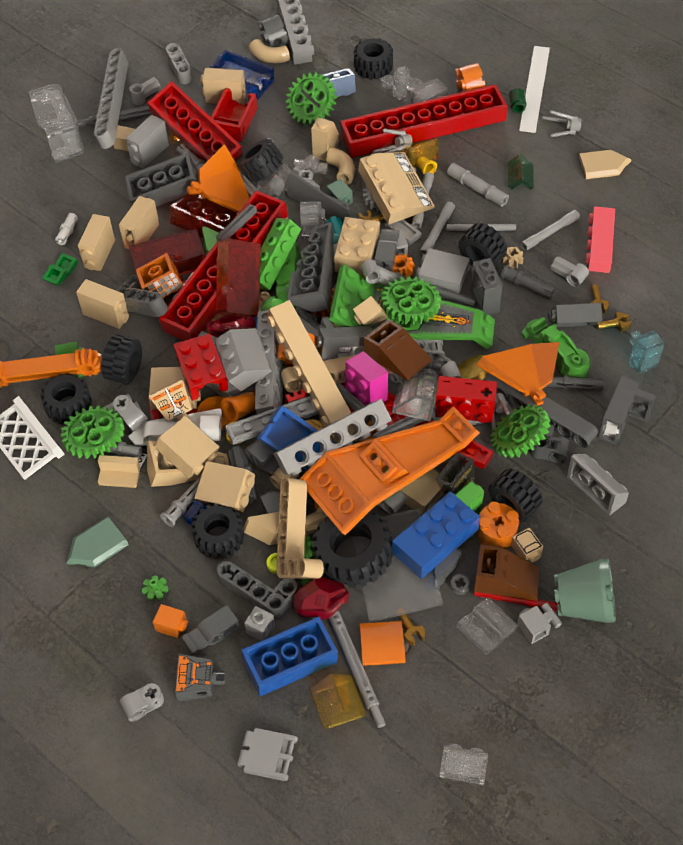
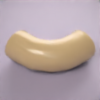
(269, 54)
(343, 163)

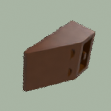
(396, 350)
(506, 574)

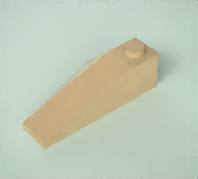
(164, 473)

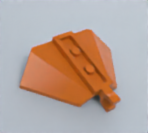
(221, 181)
(524, 368)

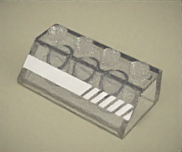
(417, 395)

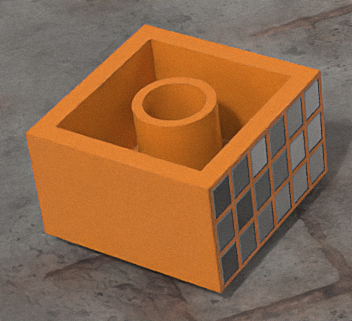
(160, 276)

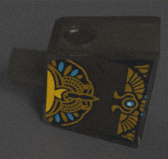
(456, 474)

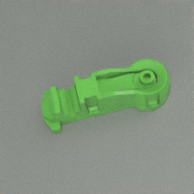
(284, 275)
(569, 359)

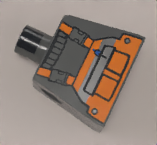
(196, 678)

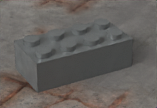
(163, 181)

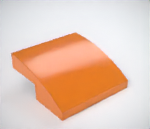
(382, 643)

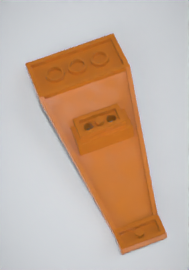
(352, 482)

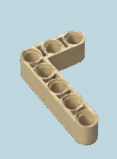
(292, 533)

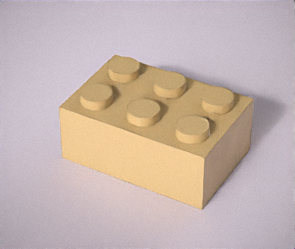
(357, 243)

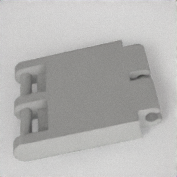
(266, 753)

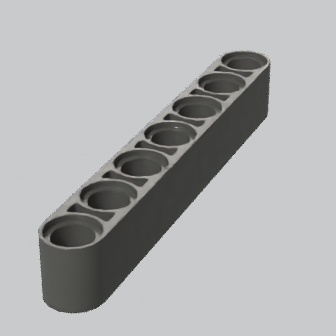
(565, 422)

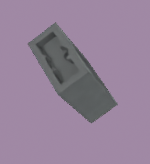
(486, 286)
(575, 315)

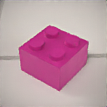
(366, 379)

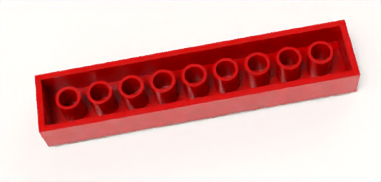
(424, 119)
(197, 298)

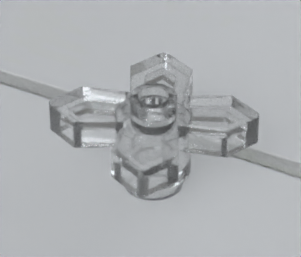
(400, 82)

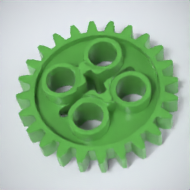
(321, 87)
(410, 300)
(520, 431)
(92, 432)

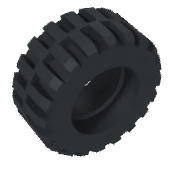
(356, 569)

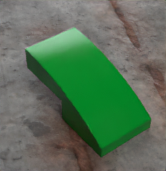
(61, 270)

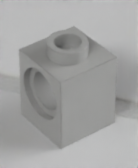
(259, 624)

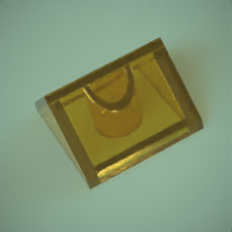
(426, 148)
(337, 700)

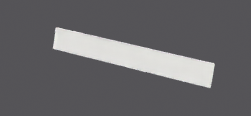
(534, 89)

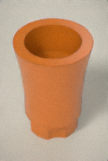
(238, 406)

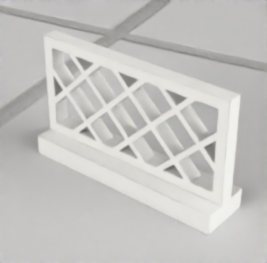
(38, 432)

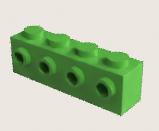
(276, 249)

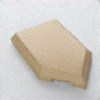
(602, 163)

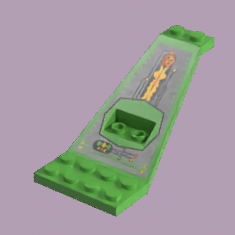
(450, 323)

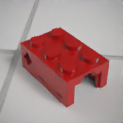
(234, 116)
(200, 364)
(466, 398)

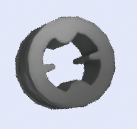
(460, 591)

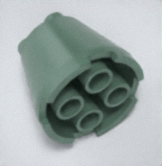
(586, 592)

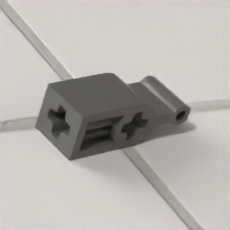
(387, 248)
(212, 630)

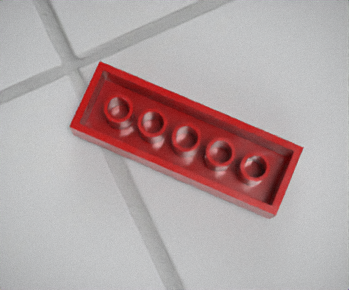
(191, 123)

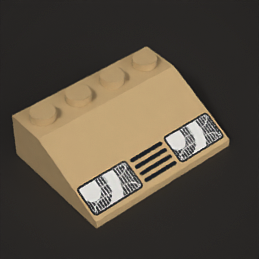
(394, 186)

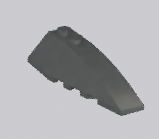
(312, 280)

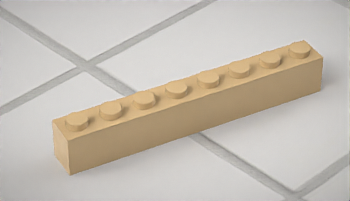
(308, 365)

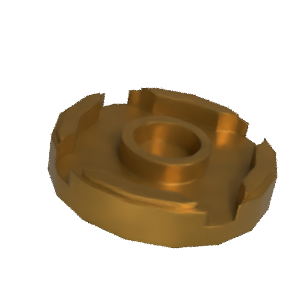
(470, 370)

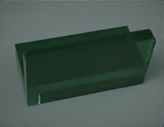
(520, 171)

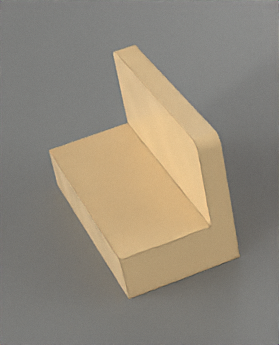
(118, 471)

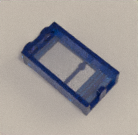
(257, 75)

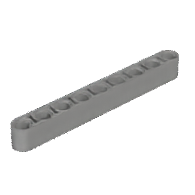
(111, 98)

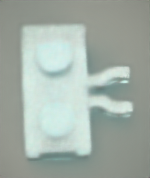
(645, 351)

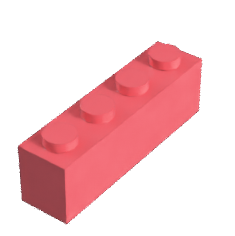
(601, 239)

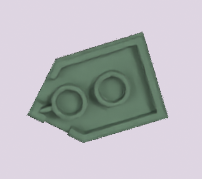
(96, 544)

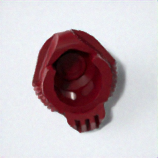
(228, 323)
(320, 598)

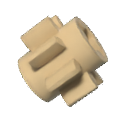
(513, 257)

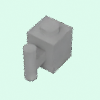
(535, 624)

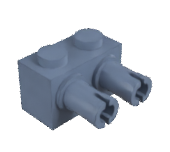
(343, 81)

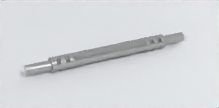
(357, 668)

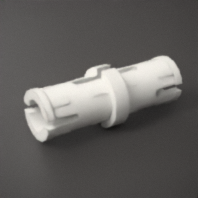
(66, 229)

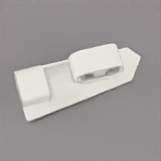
(207, 421)

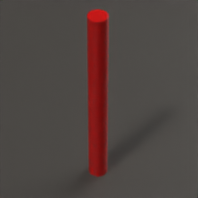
(532, 603)

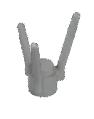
(573, 123)
(401, 142)
(501, 406)

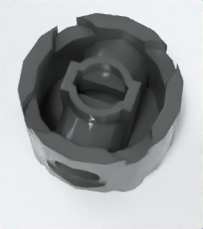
(273, 31)

